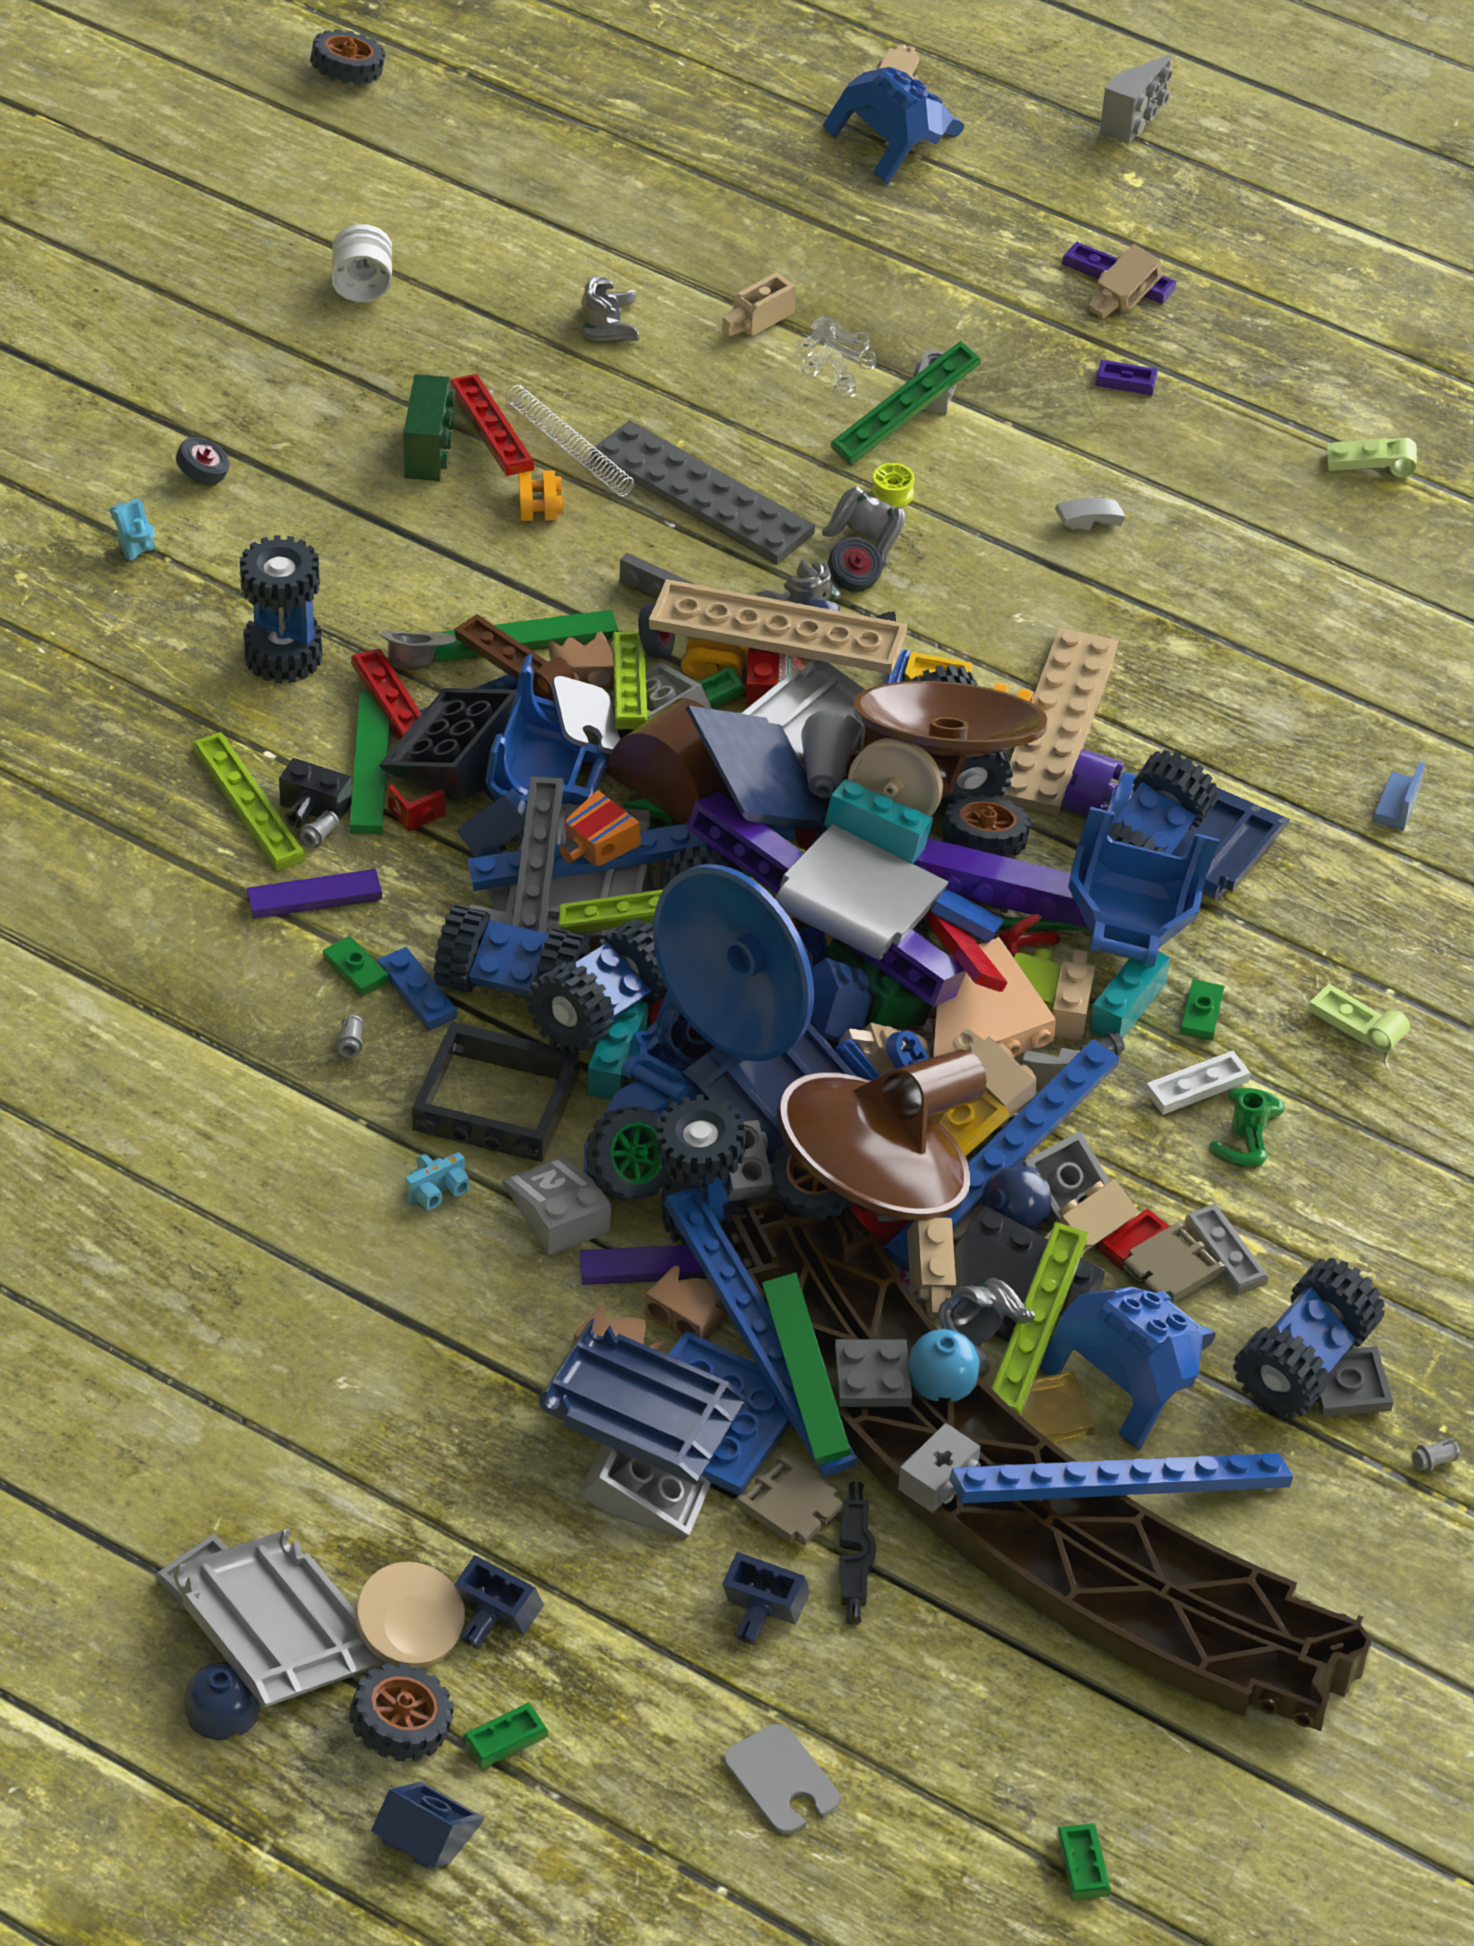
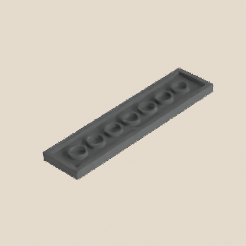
(704, 492)

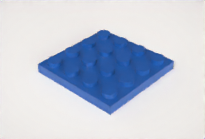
(756, 1426)

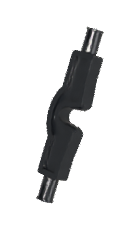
(855, 1567)

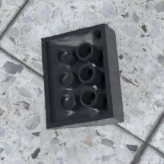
(451, 741)
(1011, 1253)

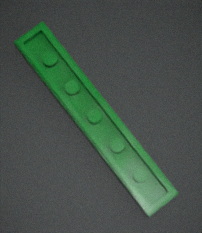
(905, 403)
(538, 632)
(368, 778)
(806, 1369)

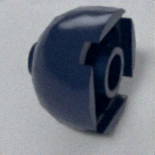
(679, 1038)
(1019, 1195)
(219, 1702)

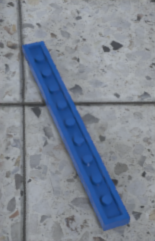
(655, 846)
(1024, 1132)
(742, 1304)
(1120, 1477)

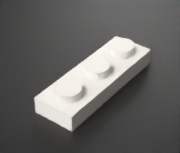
(1198, 1082)

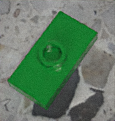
(722, 687)
(355, 965)
(1202, 1010)
(505, 1735)
(1083, 1861)

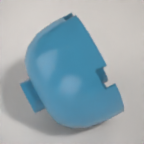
(943, 1365)

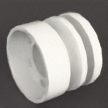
(362, 263)

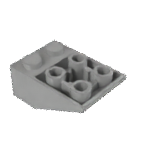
(1135, 98)

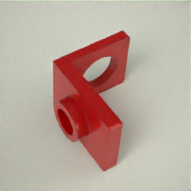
(417, 812)

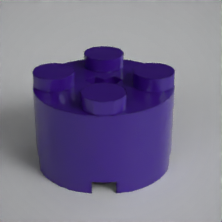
(1091, 782)

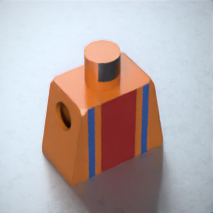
(599, 831)

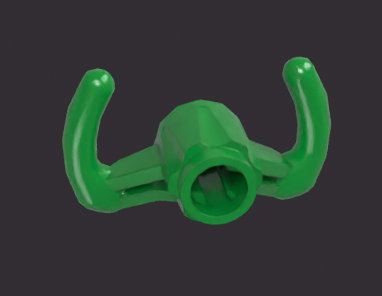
(1249, 1121)

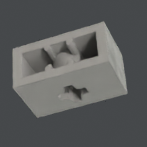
(928, 1470)

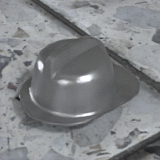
(413, 649)

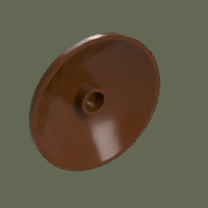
(947, 721)
(885, 1136)

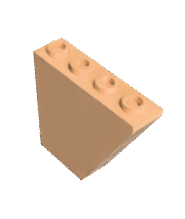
(1011, 1017)

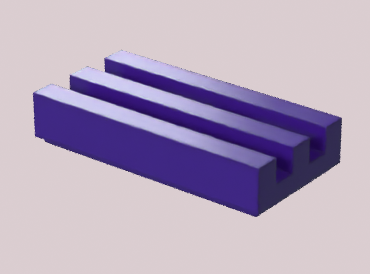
(1126, 377)

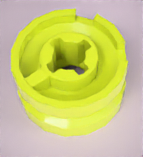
(893, 484)

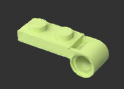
(1372, 453)
(1359, 1020)

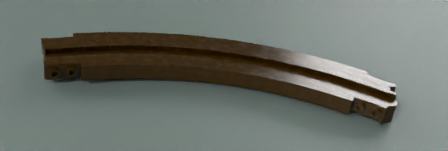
(1082, 1561)

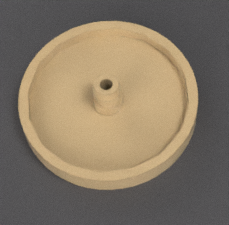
(899, 772)
(409, 1614)

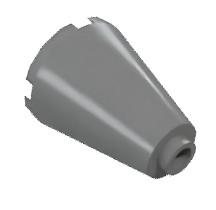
(826, 747)

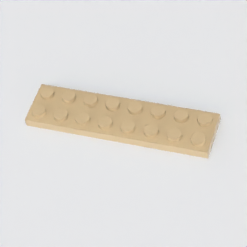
(778, 626)
(1069, 697)

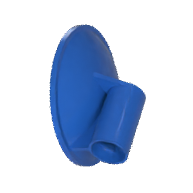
(733, 962)

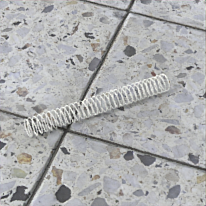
(552, 437)

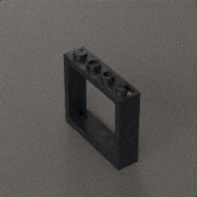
(506, 1052)

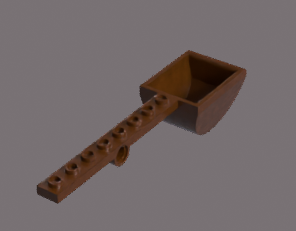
(657, 760)

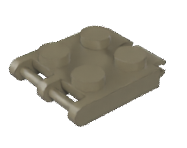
(1171, 1265)
(793, 1503)

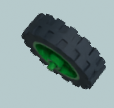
(602, 1153)

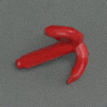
(1014, 938)

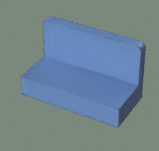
(1399, 798)

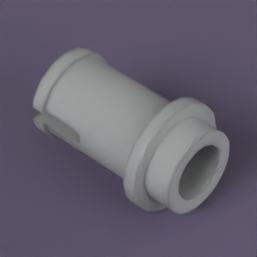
(315, 832)
(350, 1041)
(1428, 1457)

